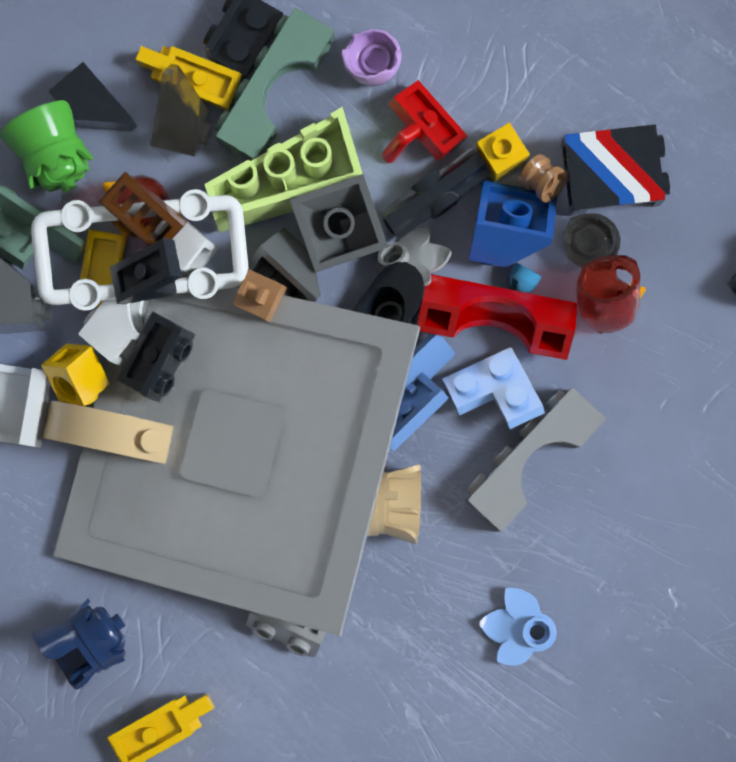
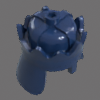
(83, 643)

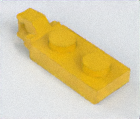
(210, 80)
(159, 729)

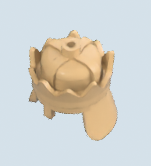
(398, 505)

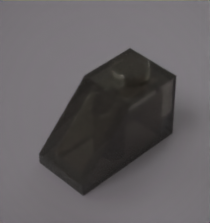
(179, 115)

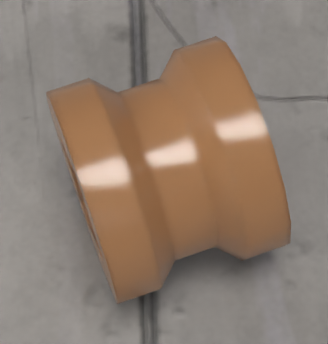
(543, 178)

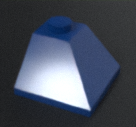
(510, 224)

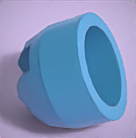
(523, 278)

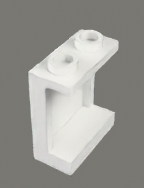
(23, 405)

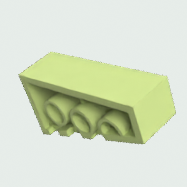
(287, 170)

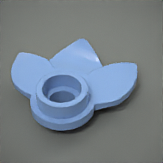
(513, 626)

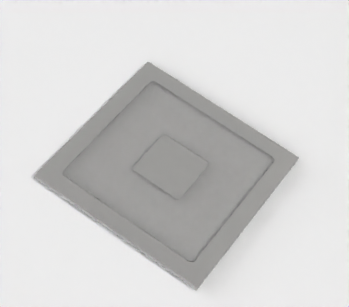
(264, 464)

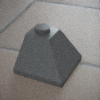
(339, 223)
(288, 263)

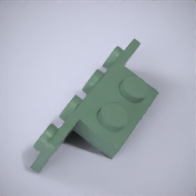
(16, 236)

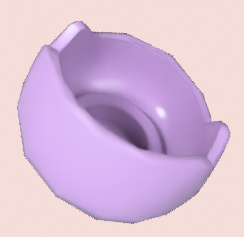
(372, 57)

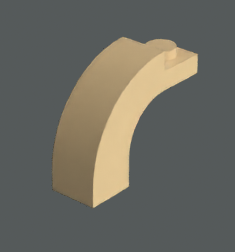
(107, 431)

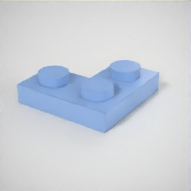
(495, 379)

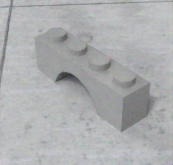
(567, 422)

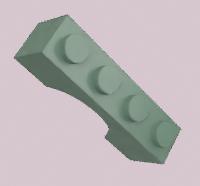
(298, 46)

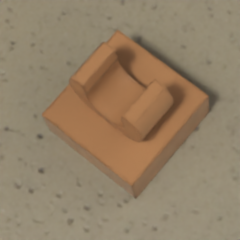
(259, 295)

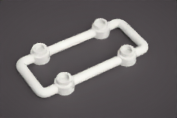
(79, 216)

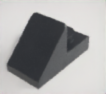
(147, 273)

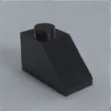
(91, 101)

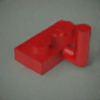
(425, 121)

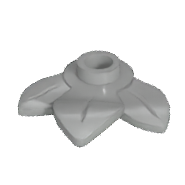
(416, 251)

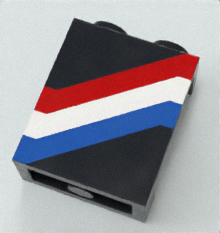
(614, 168)

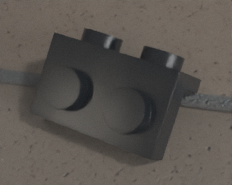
(156, 357)

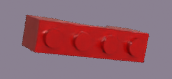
(538, 321)

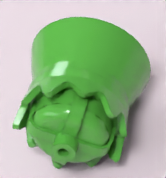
(48, 146)

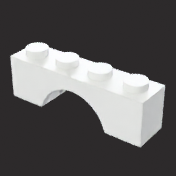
(115, 326)

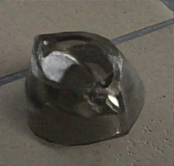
(590, 238)

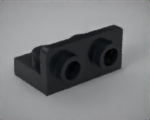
(241, 34)

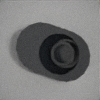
(394, 293)

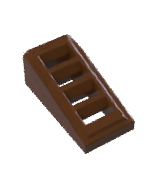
(164, 211)

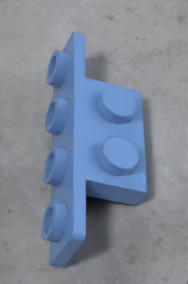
(421, 394)

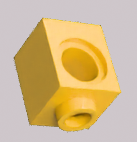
(502, 151)
(75, 374)

